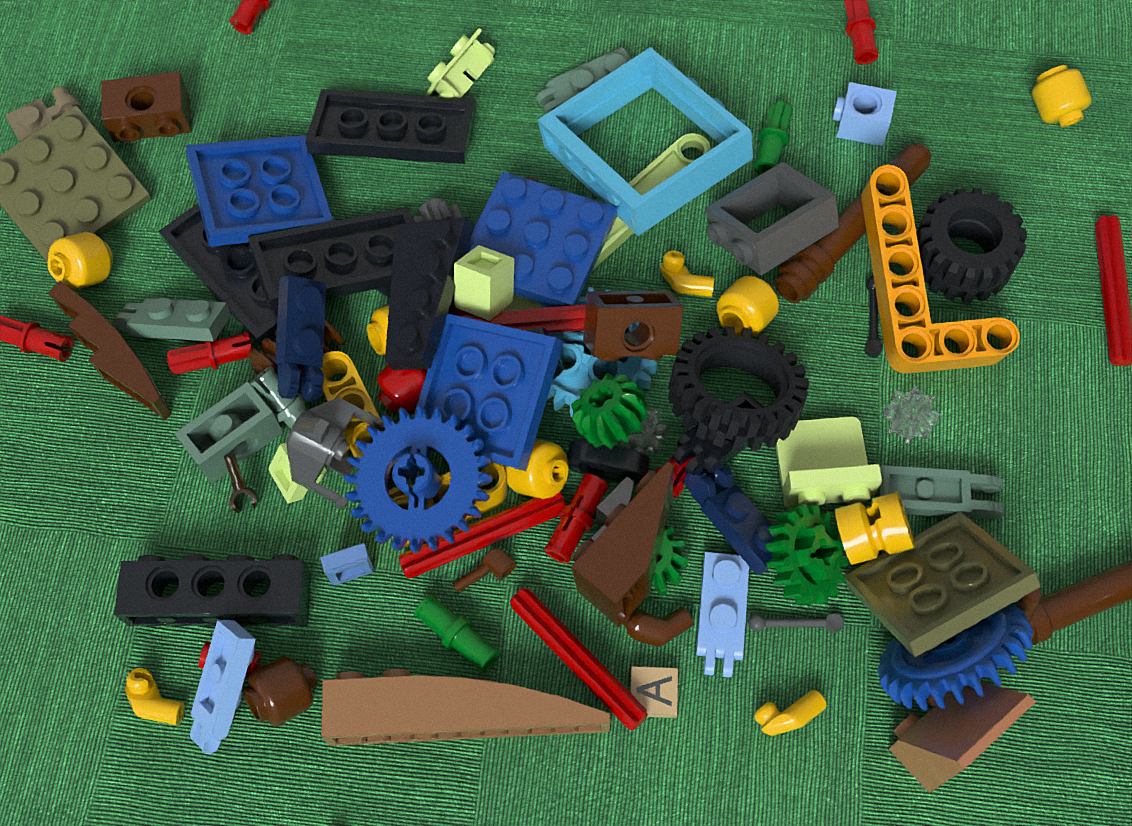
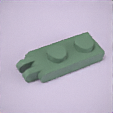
(576, 80)
(174, 319)

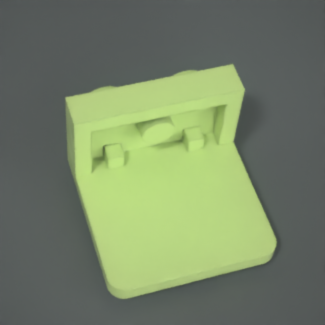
(826, 463)

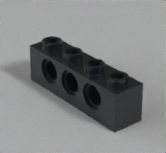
(142, 582)

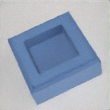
(347, 564)

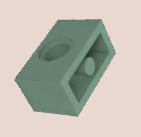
(233, 425)

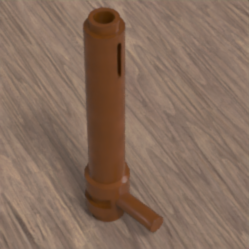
(817, 262)
(1076, 601)

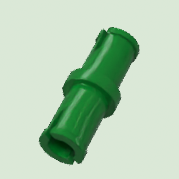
(457, 633)

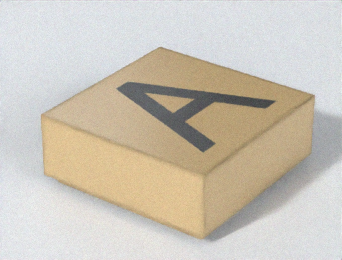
(656, 690)

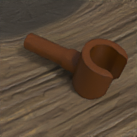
(495, 561)

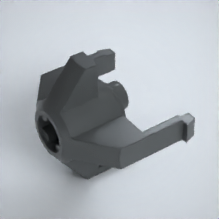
(320, 442)

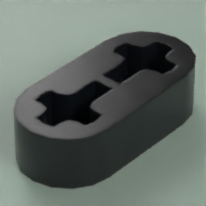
(607, 463)

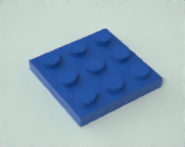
(255, 187)
(548, 234)
(494, 382)

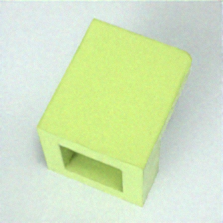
(484, 282)

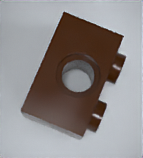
(145, 107)
(613, 311)

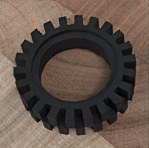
(730, 421)

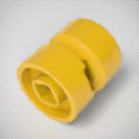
(874, 528)

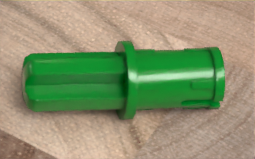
(773, 136)

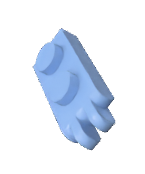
(722, 611)
(221, 684)

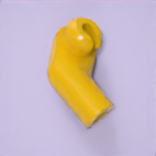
(681, 279)
(147, 700)
(791, 718)

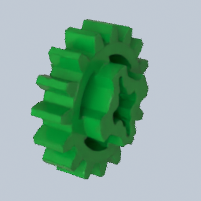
(806, 555)

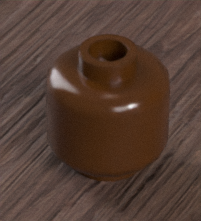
(280, 690)

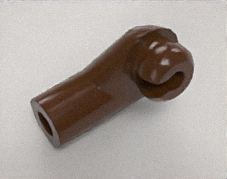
(656, 630)

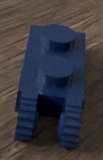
(300, 337)
(733, 515)

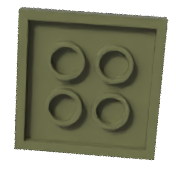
(66, 183)
(941, 584)

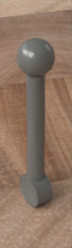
(832, 623)

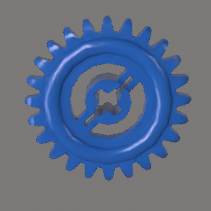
(418, 436)
(956, 660)

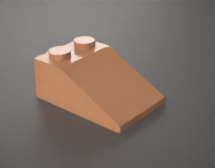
(955, 736)

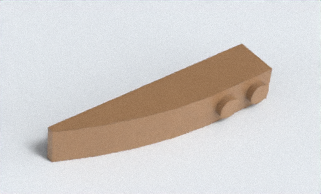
(444, 708)

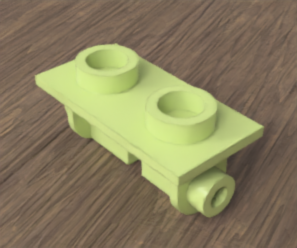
(468, 57)

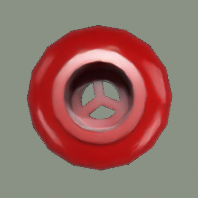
(400, 388)

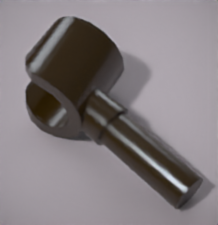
(238, 483)

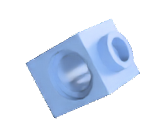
(864, 113)

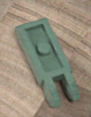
(941, 491)

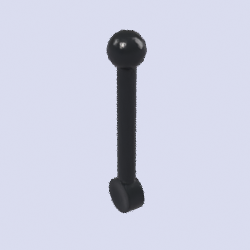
(873, 346)

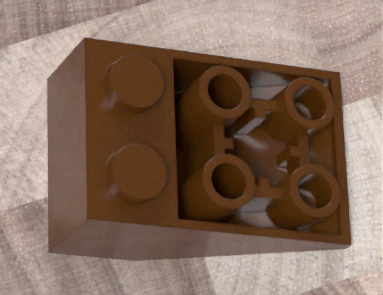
(621, 563)

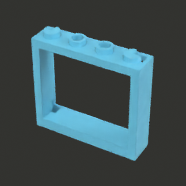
(621, 86)

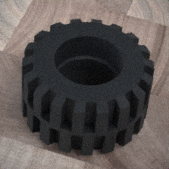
(982, 221)

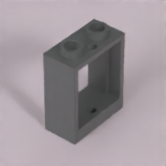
(811, 218)

